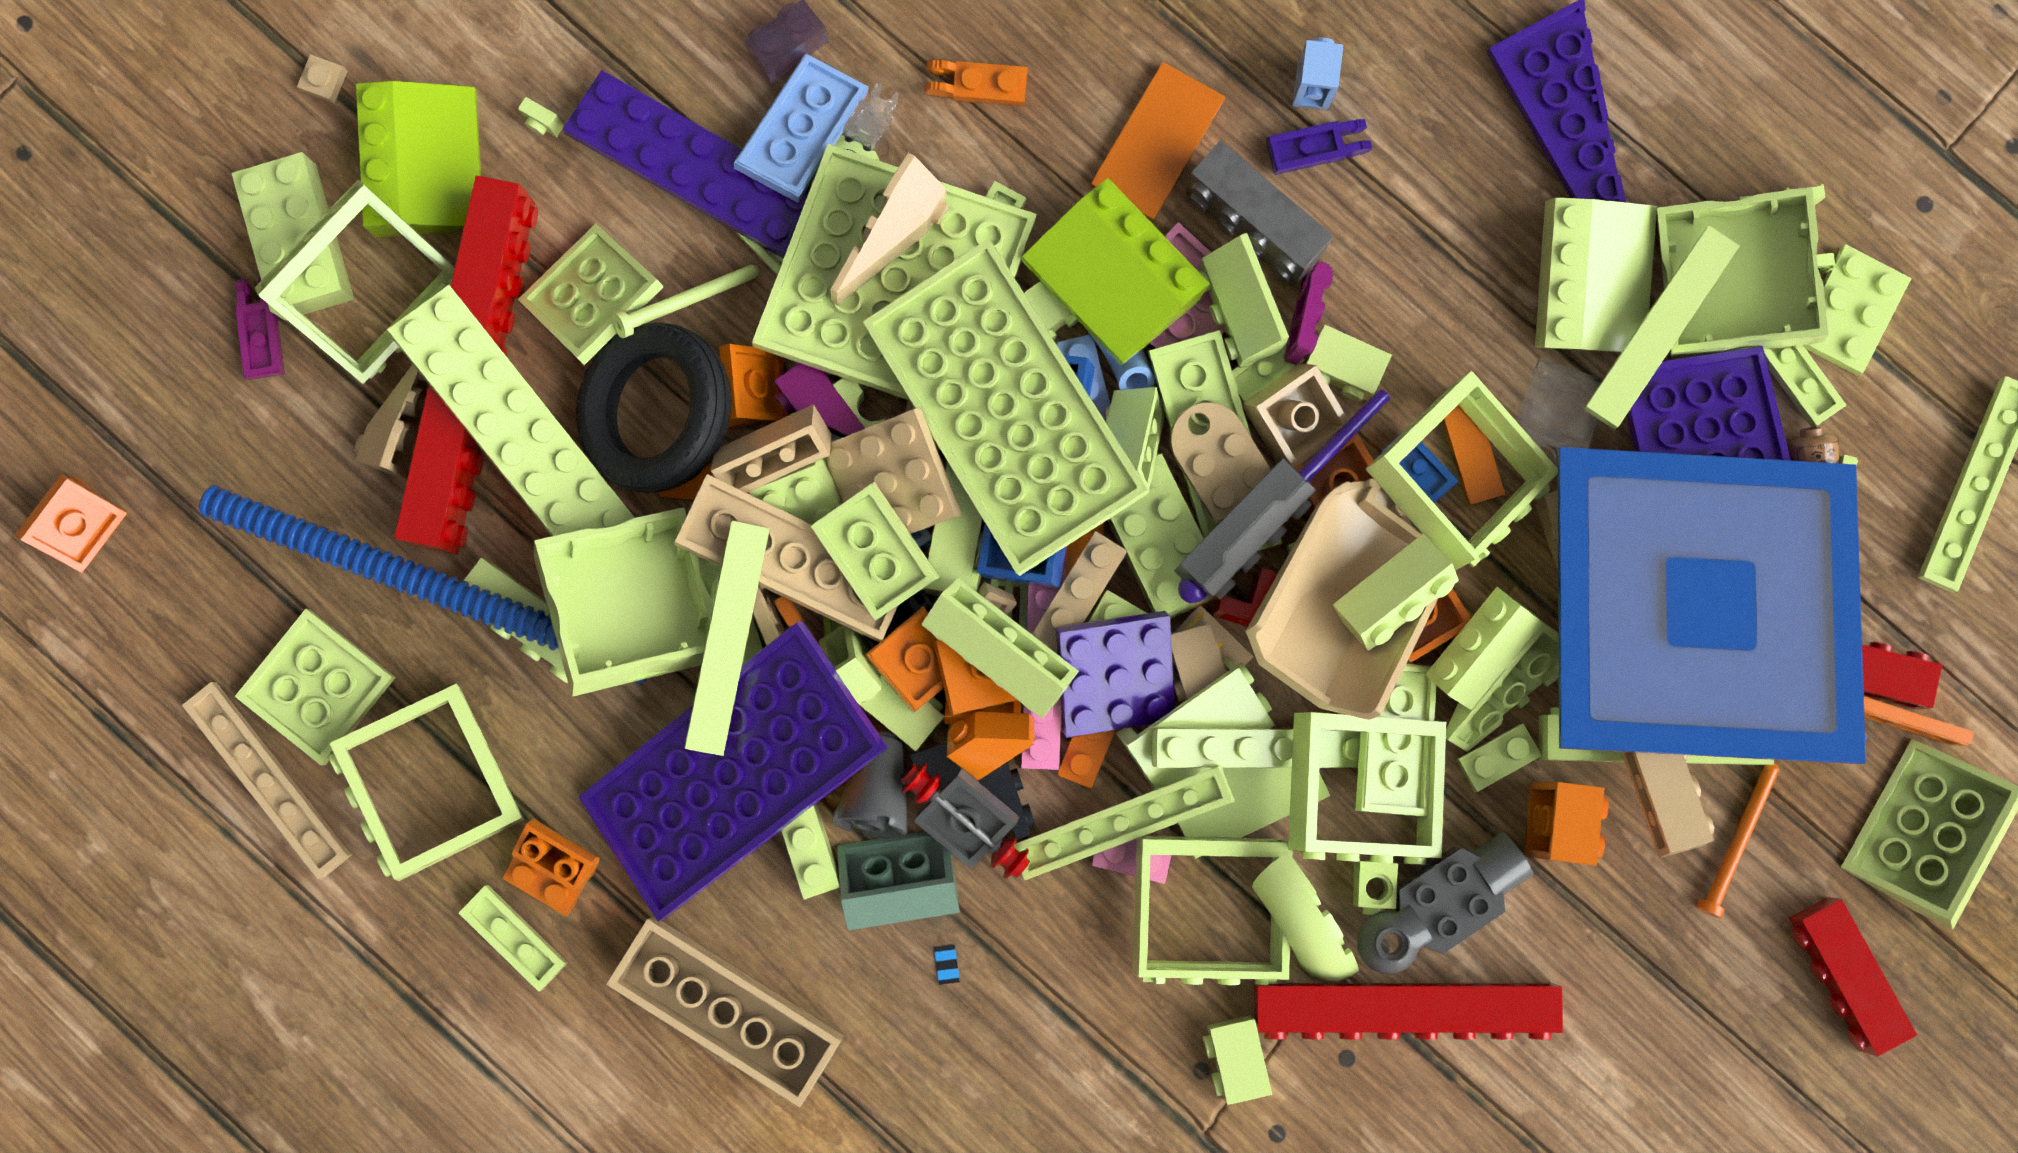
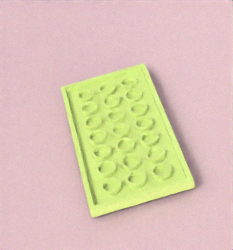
(1005, 407)

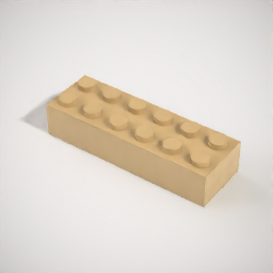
(725, 1010)

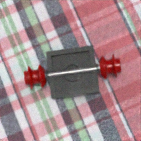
(966, 819)

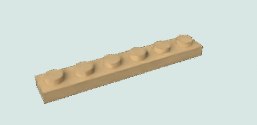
(266, 780)

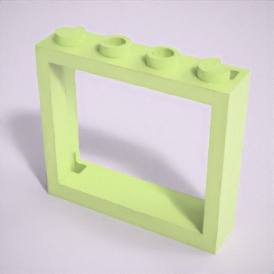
(313, 244)
(1506, 437)
(1306, 783)
(373, 826)
(1194, 971)

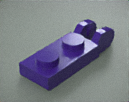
(1315, 146)

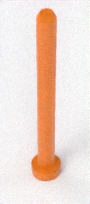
(1712, 903)

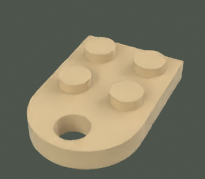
(1221, 462)

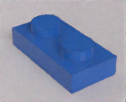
(1427, 472)

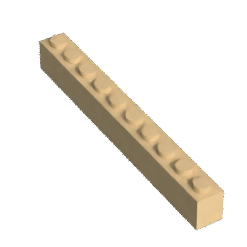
(1661, 781)

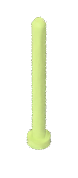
(625, 323)

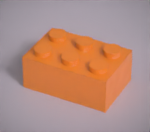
(1565, 822)

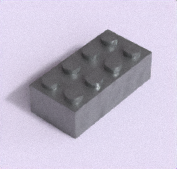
(1252, 205)

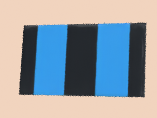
(946, 964)

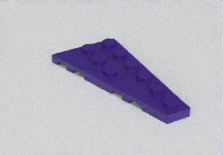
(1562, 100)

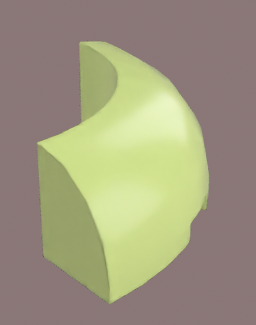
(1310, 933)

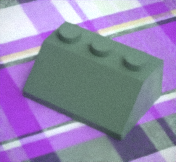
(896, 880)

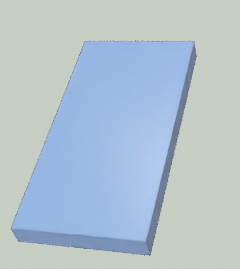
(799, 126)

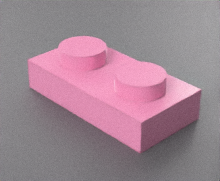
(1123, 860)

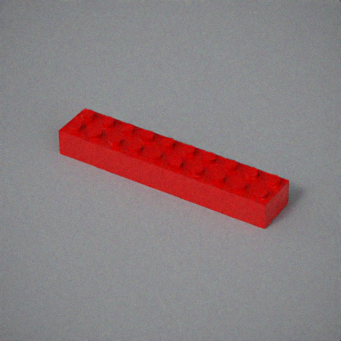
(487, 283)

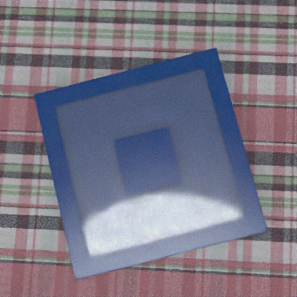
(1709, 606)

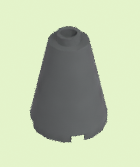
(874, 795)

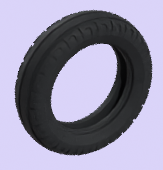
(705, 422)

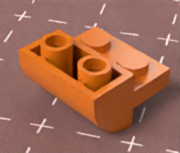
(550, 867)

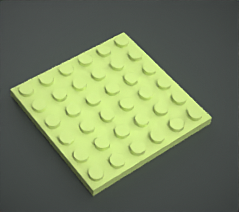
(844, 194)

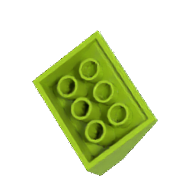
(418, 153)
(1115, 271)

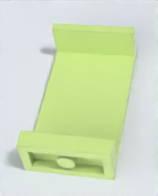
(1220, 705)

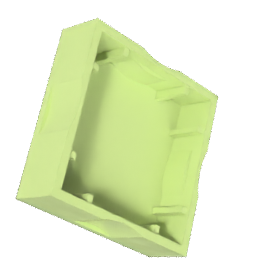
(1770, 286)
(624, 601)

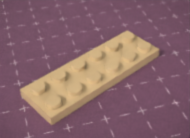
(794, 557)

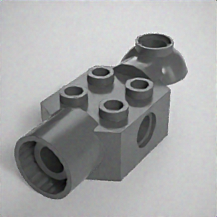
(1444, 903)

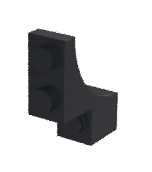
(1000, 782)

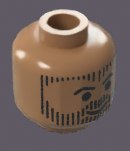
(1814, 446)

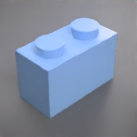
(1317, 74)

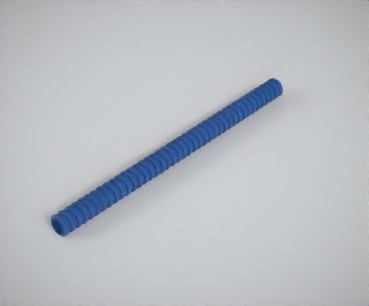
(378, 565)

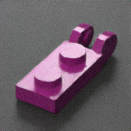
(1307, 313)
(257, 335)

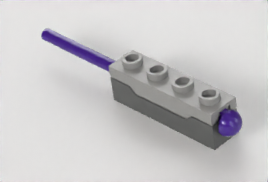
(1261, 516)

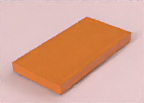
(1160, 139)

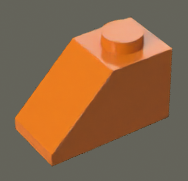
(989, 740)

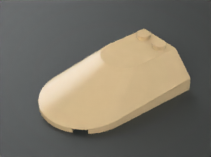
(1297, 626)

